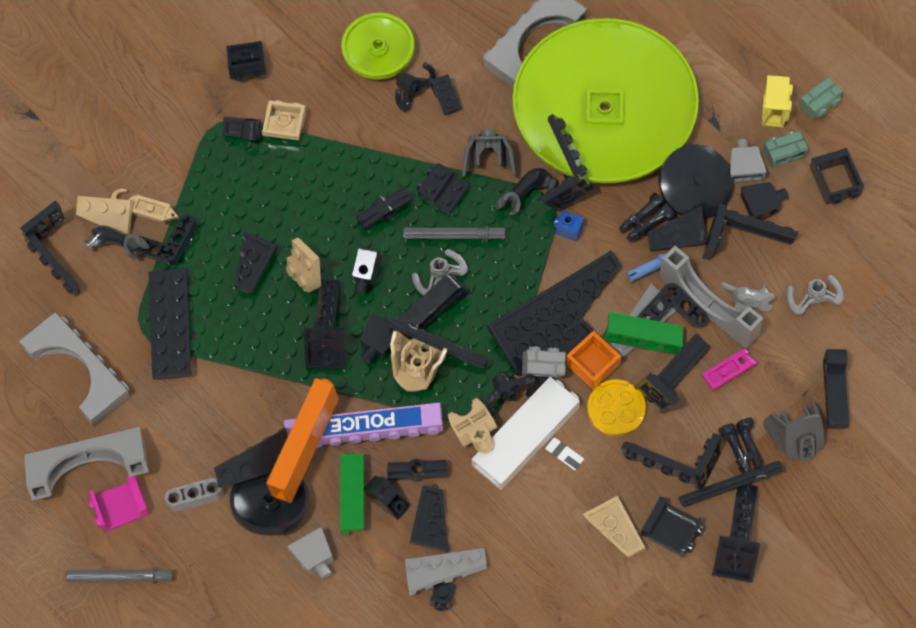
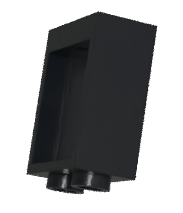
(831, 160)

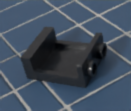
(672, 528)

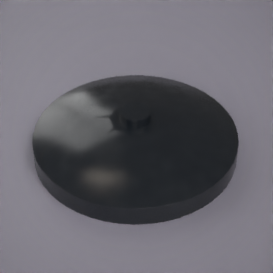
(695, 178)
(261, 512)

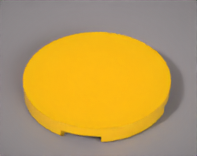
(616, 408)

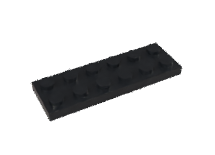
(169, 324)

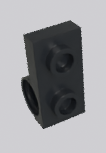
(445, 93)
(242, 127)

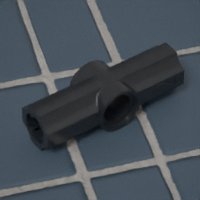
(383, 208)
(430, 470)

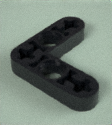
(170, 246)
(674, 301)

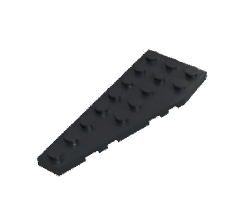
(551, 309)

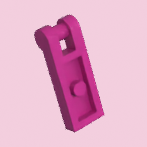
(728, 369)

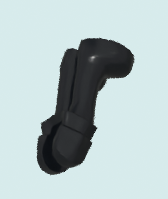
(640, 229)
(744, 430)

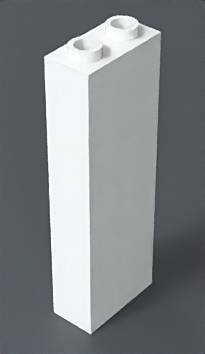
(527, 432)

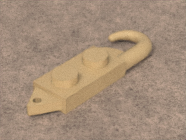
(149, 208)

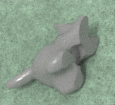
(750, 297)

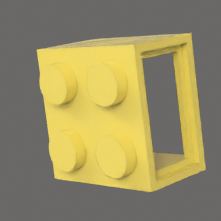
(776, 101)

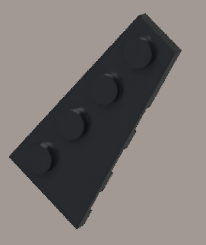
(565, 340)
(253, 462)

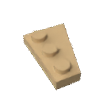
(106, 212)
(616, 526)

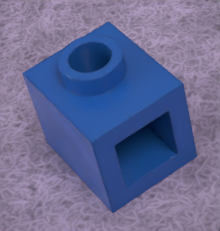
(569, 225)

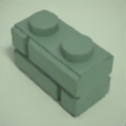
(820, 99)
(785, 149)

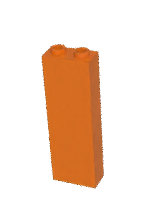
(303, 440)

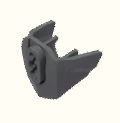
(488, 139)
(795, 435)

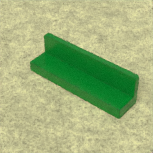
(643, 333)
(351, 493)

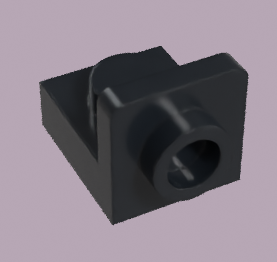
(442, 596)

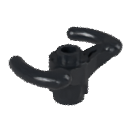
(411, 86)
(508, 389)

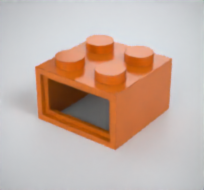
(593, 360)

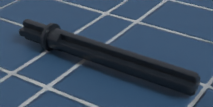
(437, 342)
(731, 483)

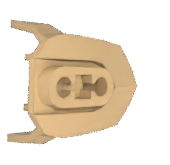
(407, 355)

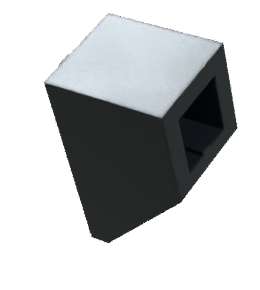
(386, 497)

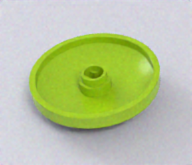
(378, 46)

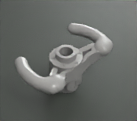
(439, 268)
(815, 294)

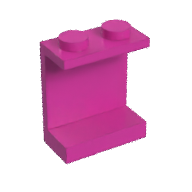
(118, 505)

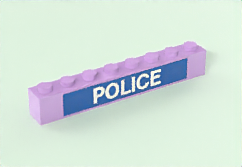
(380, 424)

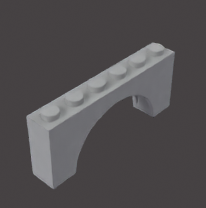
(504, 57)
(740, 324)
(56, 337)
(48, 465)

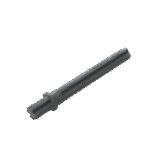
(454, 233)
(118, 575)

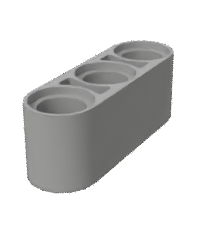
(185, 491)

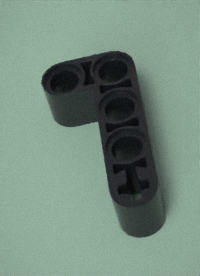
(435, 301)
(835, 388)

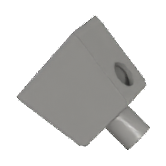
(746, 163)
(313, 553)

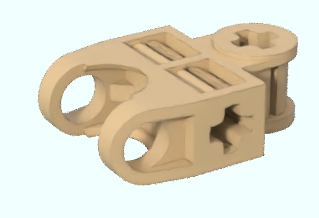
(474, 427)

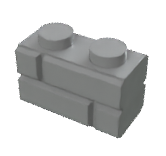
(543, 363)

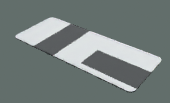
(564, 453)

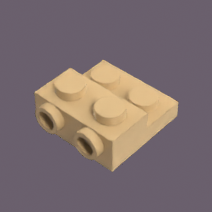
(284, 120)
(304, 266)

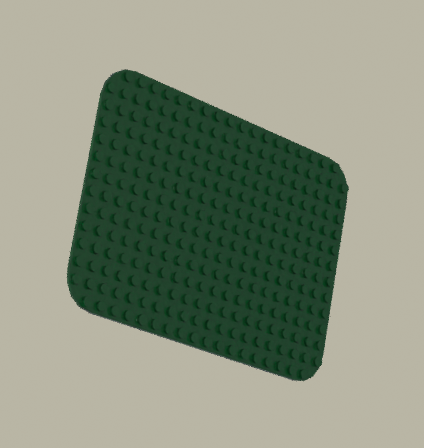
(312, 194)

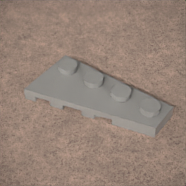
(650, 293)
(434, 569)

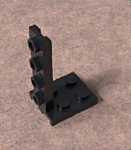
(572, 188)
(745, 223)
(39, 228)
(325, 343)
(659, 387)
(699, 476)
(736, 554)

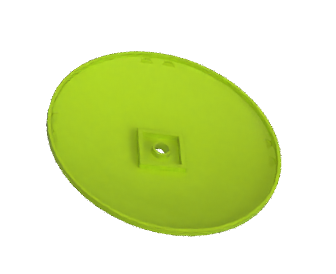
(615, 65)

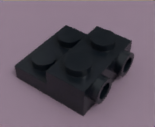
(246, 60)
(442, 188)

